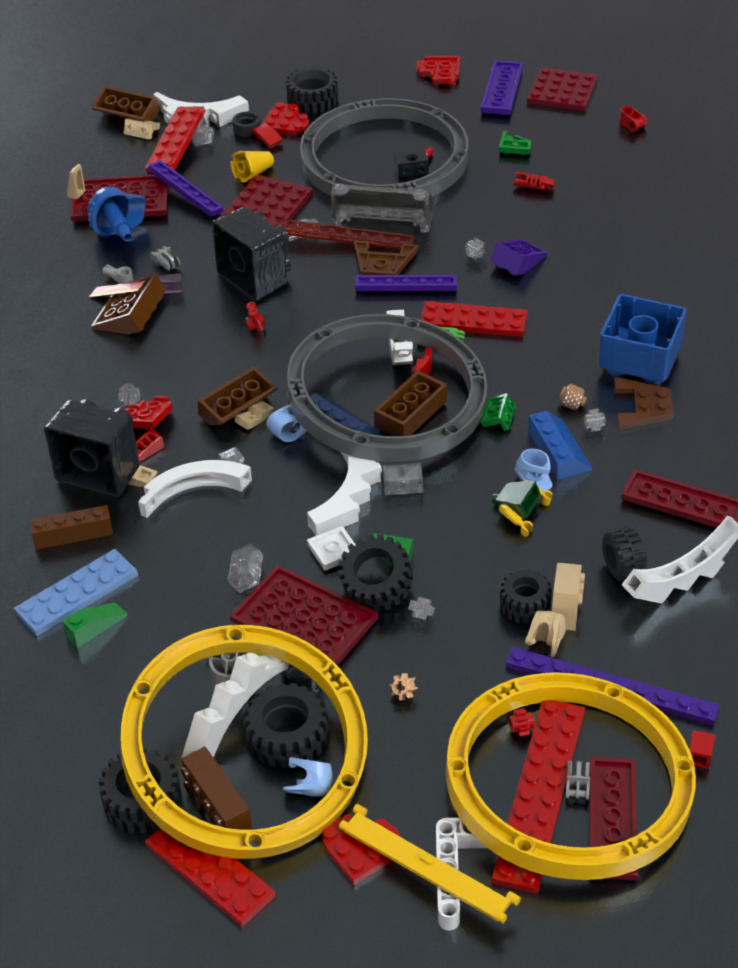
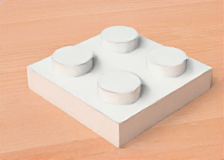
(330, 546)

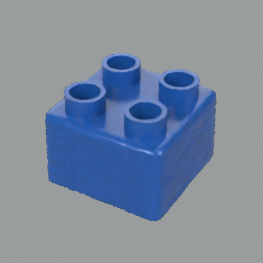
(641, 338)

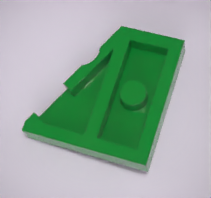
(514, 144)

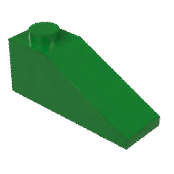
(91, 622)

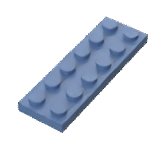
(75, 592)

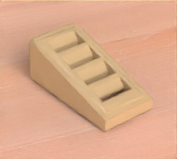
(76, 183)

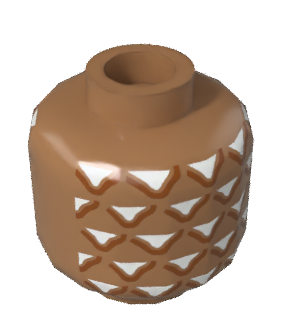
(572, 397)

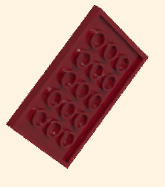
(148, 186)
(272, 197)
(306, 611)

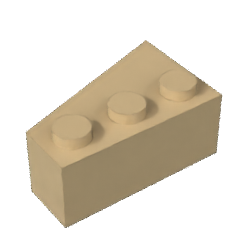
(568, 592)

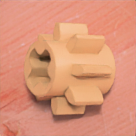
(399, 690)

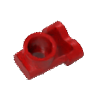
(254, 320)

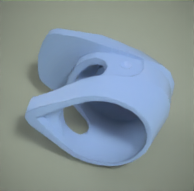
(281, 424)
(534, 466)
(318, 778)

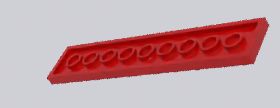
(541, 786)

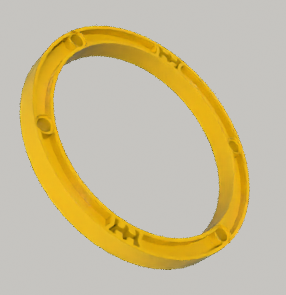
(227, 841)
(556, 859)

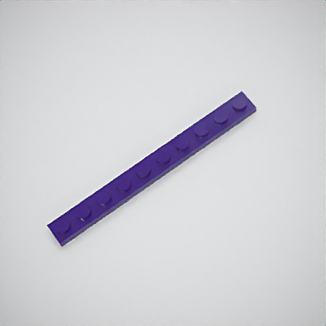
(663, 699)

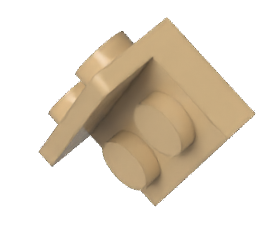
(140, 128)

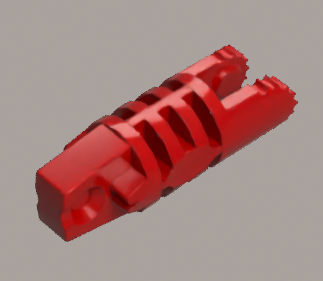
(534, 181)

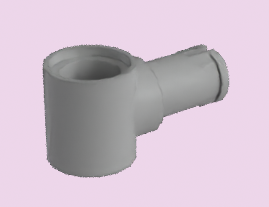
(121, 275)

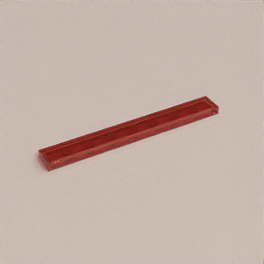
(346, 234)

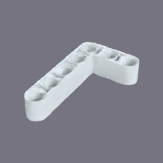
(456, 838)

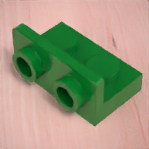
(498, 411)

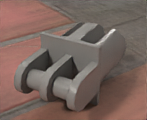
(165, 258)
(578, 785)

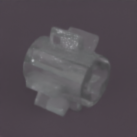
(475, 248)
(129, 394)
(594, 420)
(421, 608)

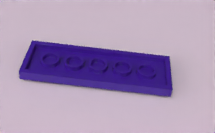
(502, 87)

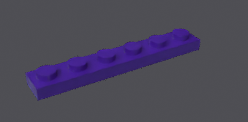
(185, 188)
(406, 283)

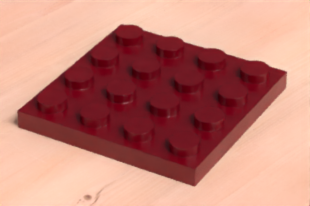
(562, 89)

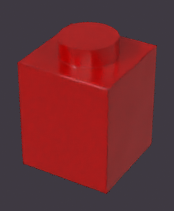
(702, 748)

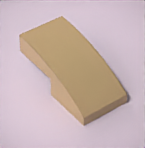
(255, 415)
(142, 476)

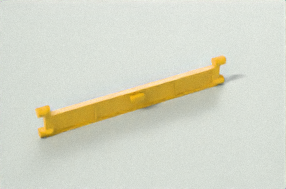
(428, 866)

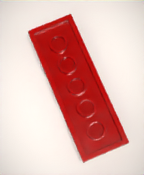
(177, 136)
(476, 318)
(218, 878)

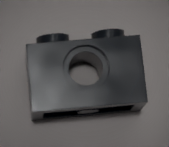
(411, 163)

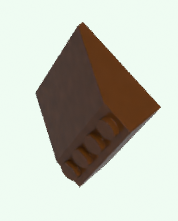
(130, 310)

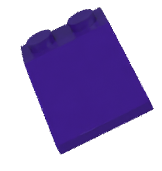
(517, 256)

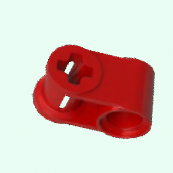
(632, 118)

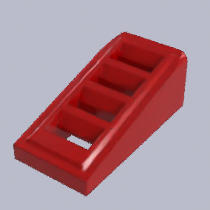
(150, 444)

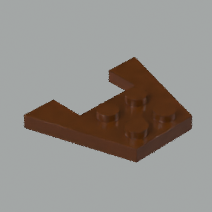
(382, 263)
(650, 401)

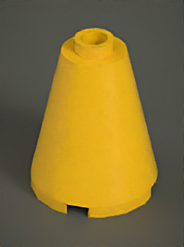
(250, 164)

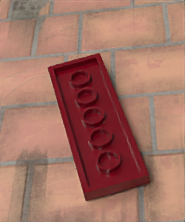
(679, 499)
(613, 803)

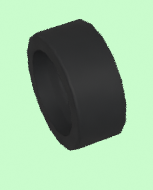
(243, 118)

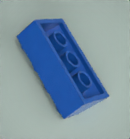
(558, 443)

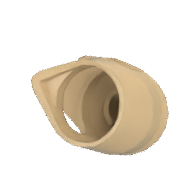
(547, 627)

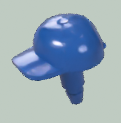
(115, 212)

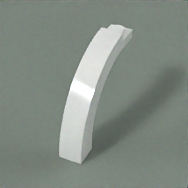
(400, 350)
(192, 475)

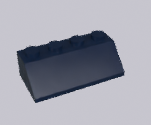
(342, 415)

